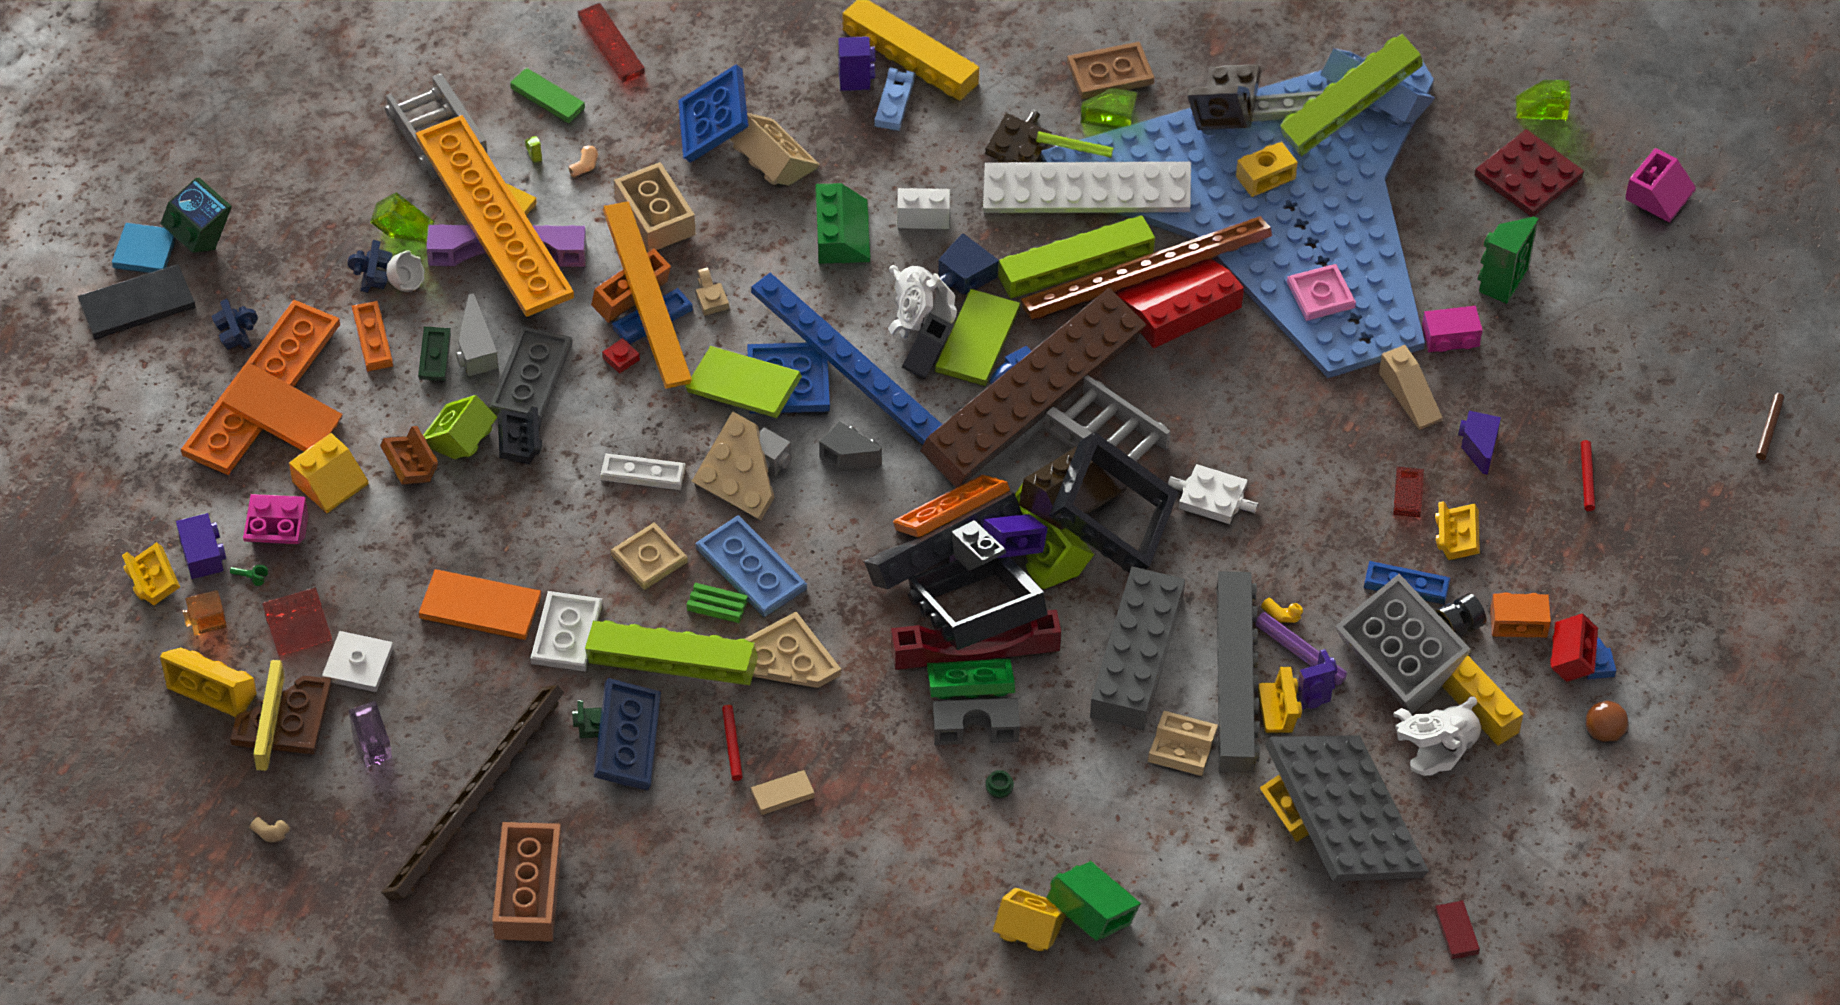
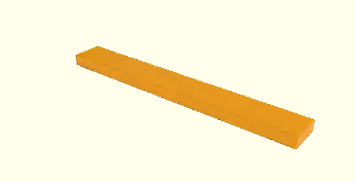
(647, 295)

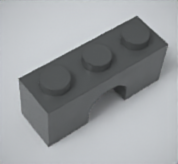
(996, 715)

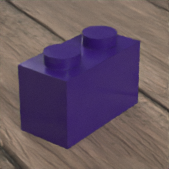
(854, 63)
(1017, 534)
(200, 545)

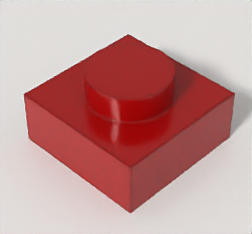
(620, 355)

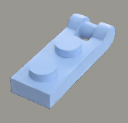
(894, 99)

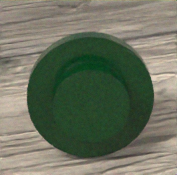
(999, 784)

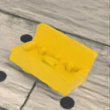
(1458, 530)
(151, 574)
(1280, 703)

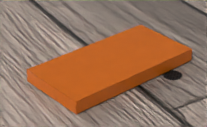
(280, 408)
(951, 505)
(480, 604)

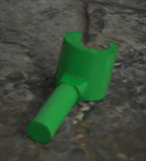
(253, 574)

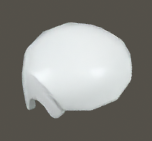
(405, 271)

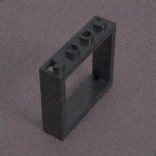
(1131, 474)
(954, 575)

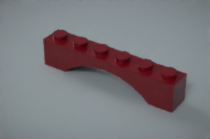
(920, 645)

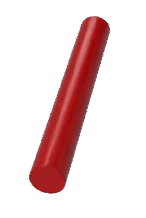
(1587, 475)
(732, 743)

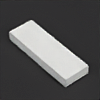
(643, 471)

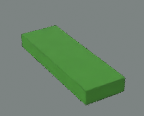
(547, 95)

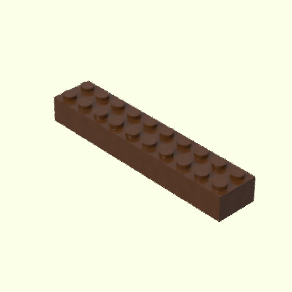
(1032, 388)

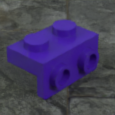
(1317, 682)

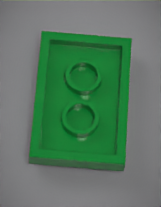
(970, 678)

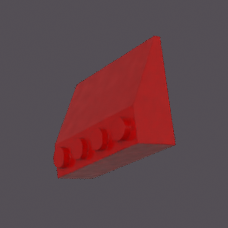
(1183, 300)

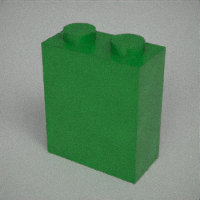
(1093, 900)

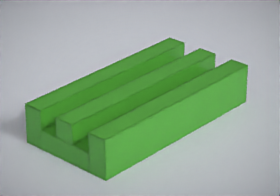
(718, 598)

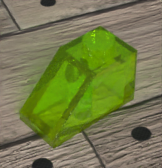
(1544, 100)
(1110, 109)
(401, 219)

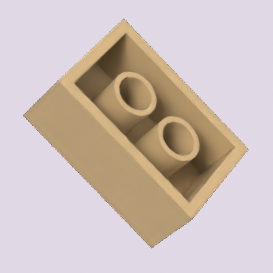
(657, 206)

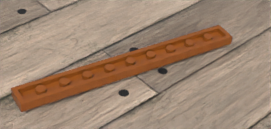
(1146, 267)

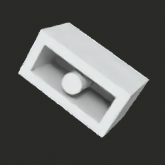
(923, 208)

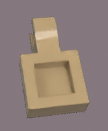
(710, 296)

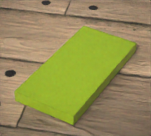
(977, 337)
(743, 381)

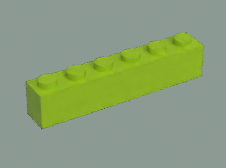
(1351, 94)
(1076, 256)
(671, 652)

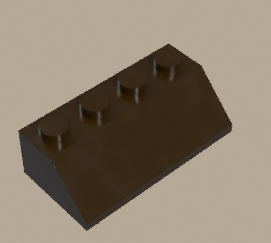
(1043, 485)

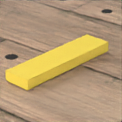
(269, 715)

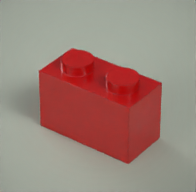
(1574, 647)

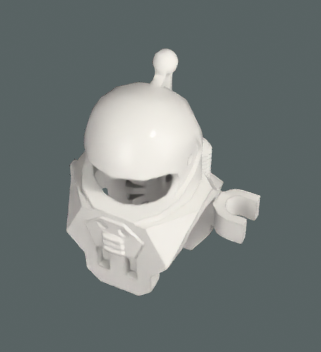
(916, 301)
(1454, 727)

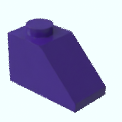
(1479, 438)

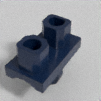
(367, 264)
(237, 322)

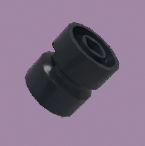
(1463, 615)

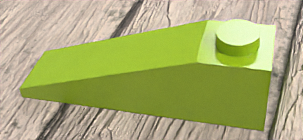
(1062, 556)

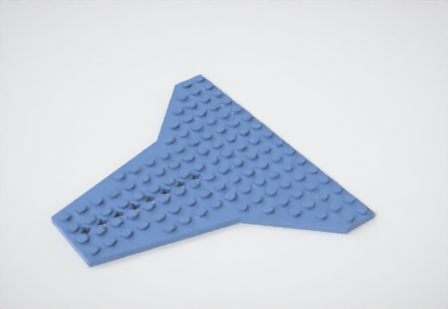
(1336, 197)

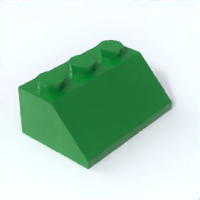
(841, 225)
(1507, 258)

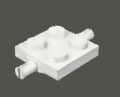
(1213, 494)

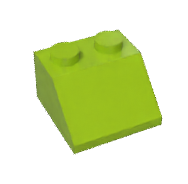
(460, 427)

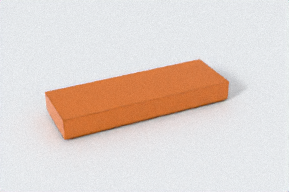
(372, 336)

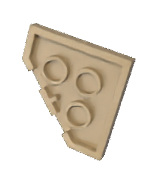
(738, 468)
(793, 654)

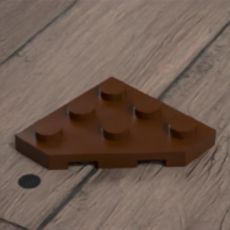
(298, 718)

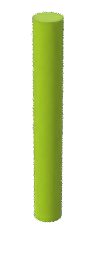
(1075, 144)

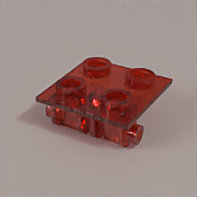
(297, 621)

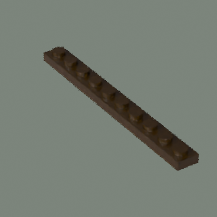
(468, 798)

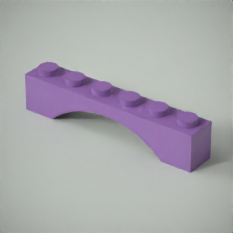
(455, 243)

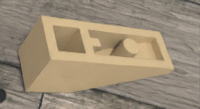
(1409, 386)

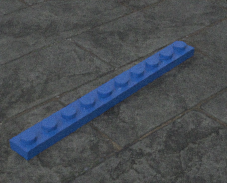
(845, 357)

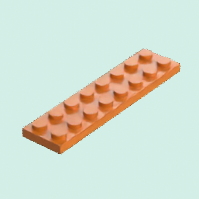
(283, 353)

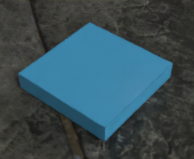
(143, 248)

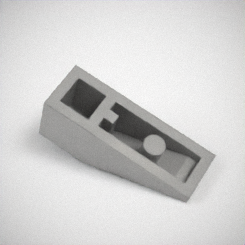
(475, 344)

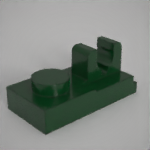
(434, 353)

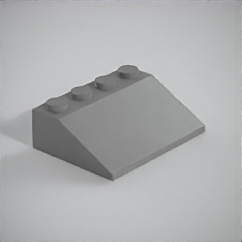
(1403, 643)

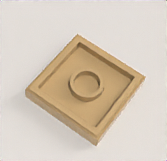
(649, 556)

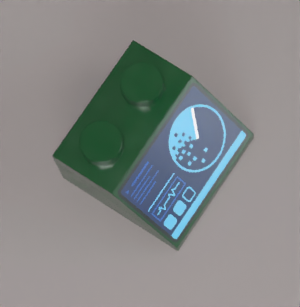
(196, 216)

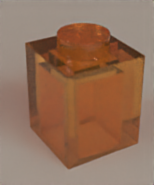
(204, 613)

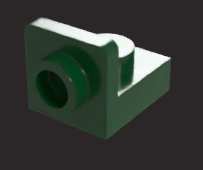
(587, 720)

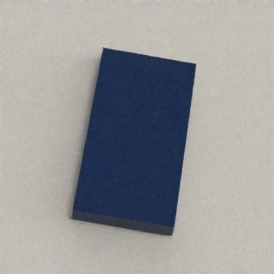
(627, 734)

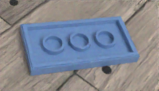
(751, 566)

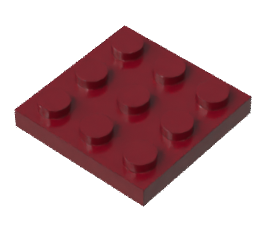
(1529, 173)

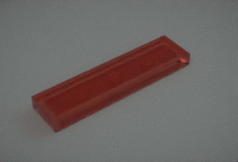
(611, 42)

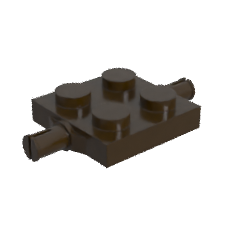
(1017, 140)

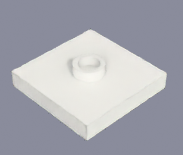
(358, 661)

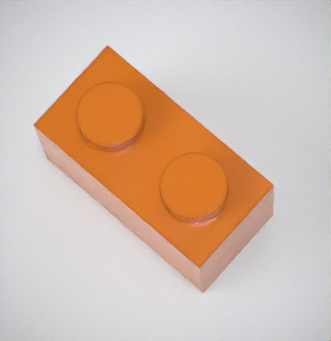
(1520, 615)

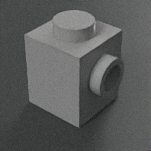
(776, 451)

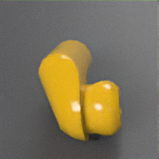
(1282, 615)

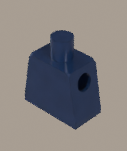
(967, 265)

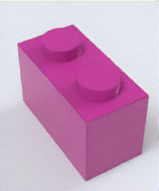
(1452, 329)

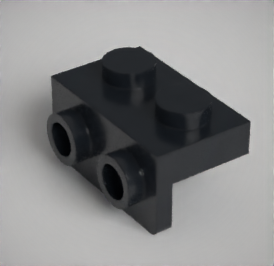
(519, 435)

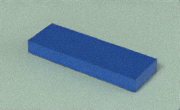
(631, 326)
(1427, 585)

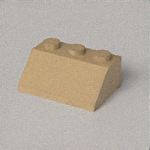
(773, 151)

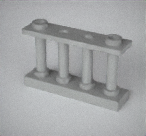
(450, 108)
(1070, 432)

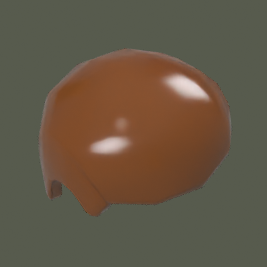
(1607, 721)

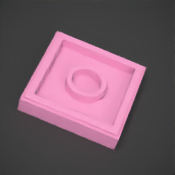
(1321, 292)

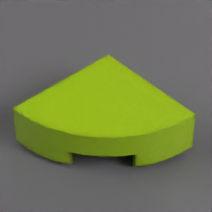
(534, 149)

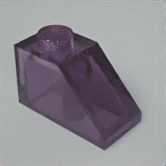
(370, 734)

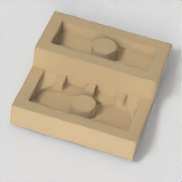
(1182, 743)

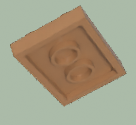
(1108, 68)

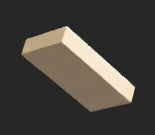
(782, 792)

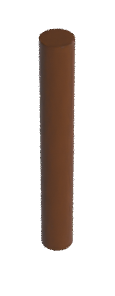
(1769, 427)

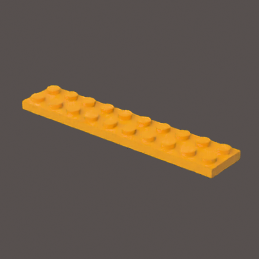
(494, 216)

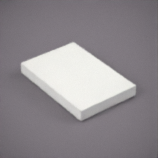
(565, 630)

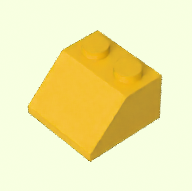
(327, 473)
(1028, 919)

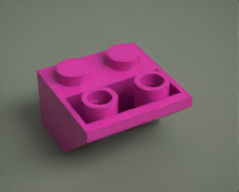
(1660, 185)
(276, 519)

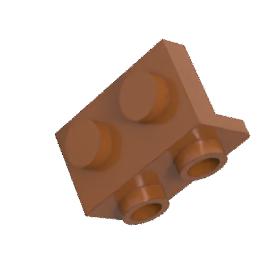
(410, 457)

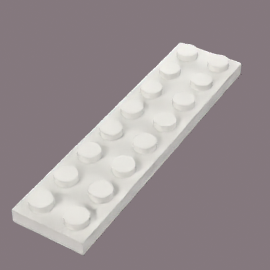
(1087, 187)

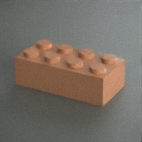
(527, 881)

